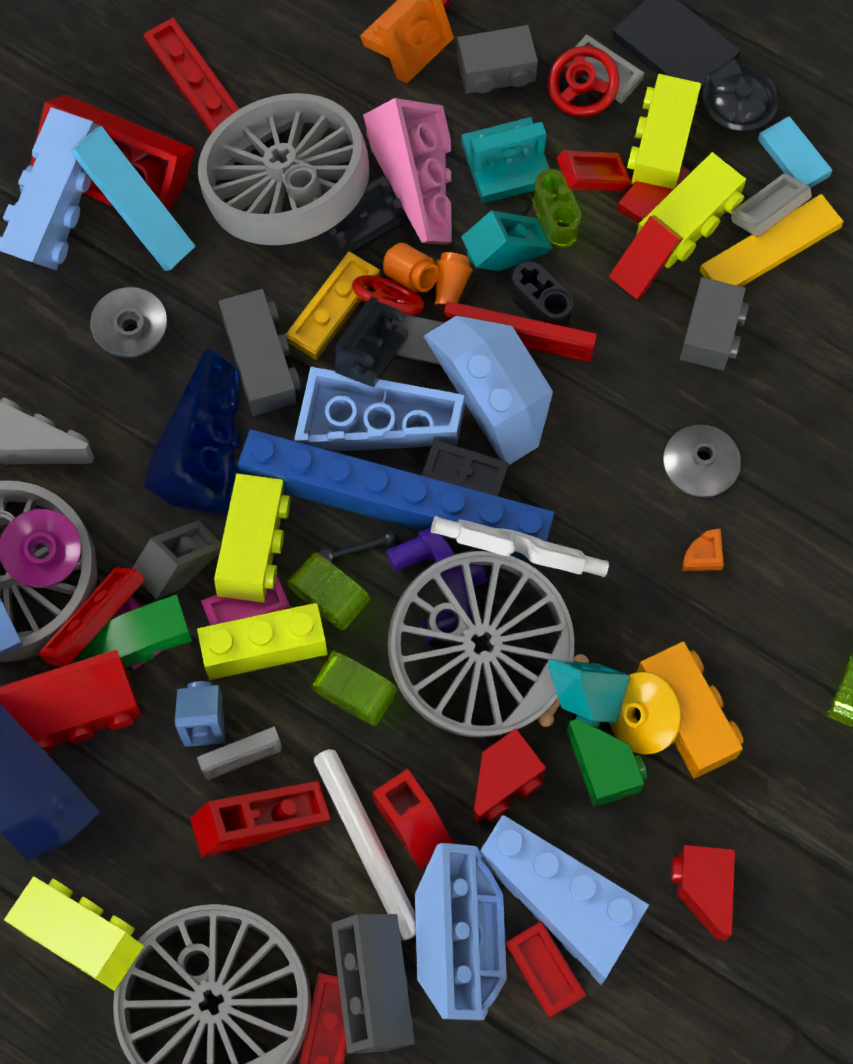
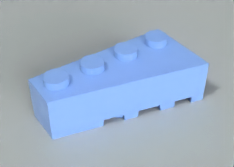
(49, 193)
(355, 416)
(570, 899)

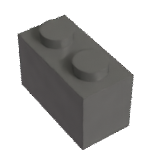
(497, 59)
(713, 324)

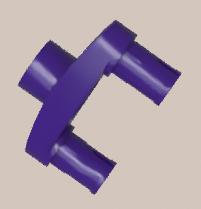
(435, 548)

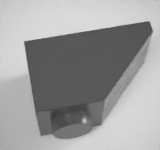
(176, 558)

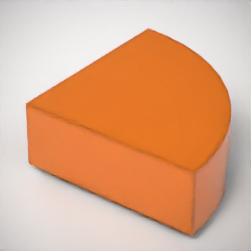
(705, 553)

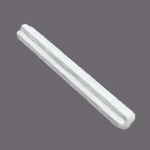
(366, 841)

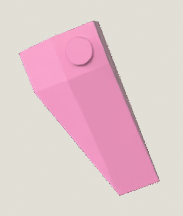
(411, 150)

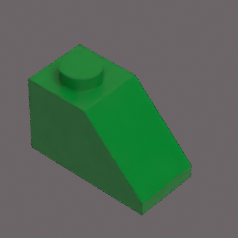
(605, 764)

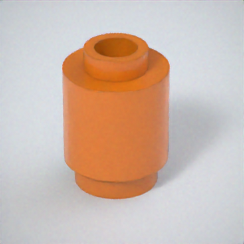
(410, 268)

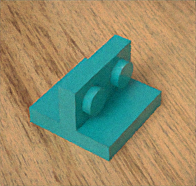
(506, 158)

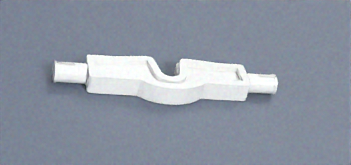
(507, 541)

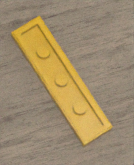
(779, 243)

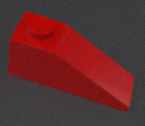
(257, 817)

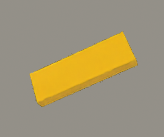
(329, 307)

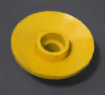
(659, 714)

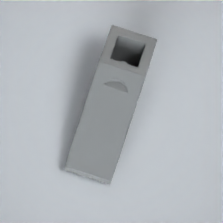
(37, 440)

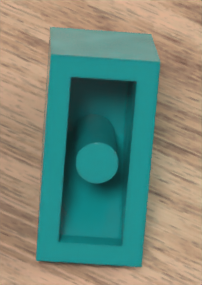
(505, 241)
(589, 690)

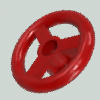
(577, 69)
(388, 293)

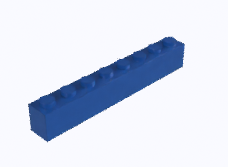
(383, 490)

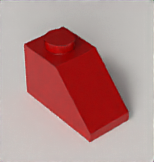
(707, 886)

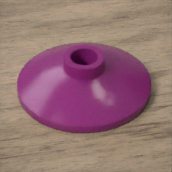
(36, 530)

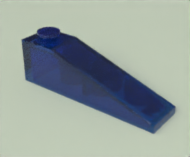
(196, 451)
(36, 797)

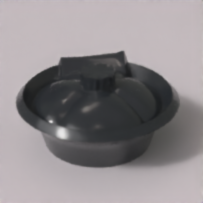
(740, 96)

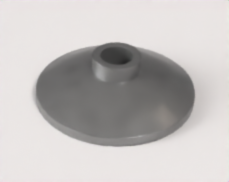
(124, 308)
(699, 476)

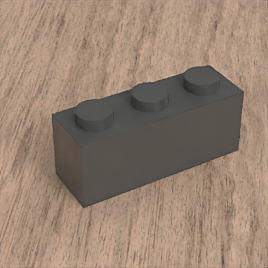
(259, 352)
(372, 983)

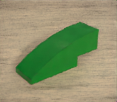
(141, 633)

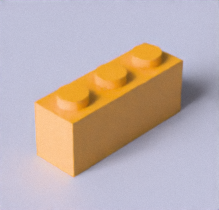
(705, 734)

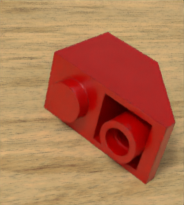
(505, 772)
(411, 817)

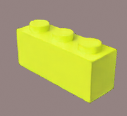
(664, 131)
(698, 203)
(251, 538)
(262, 641)
(75, 931)

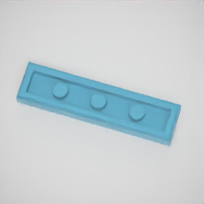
(132, 198)

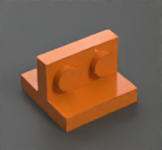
(409, 35)

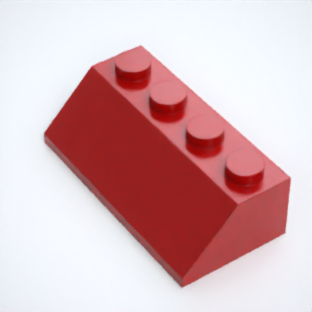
(157, 159)
(73, 701)

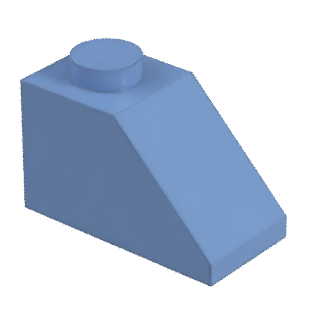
(200, 714)

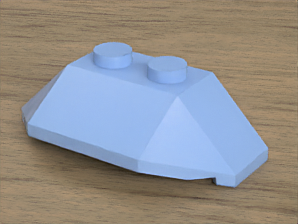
(497, 382)
(460, 933)

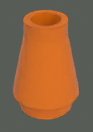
(452, 278)

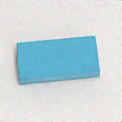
(794, 153)

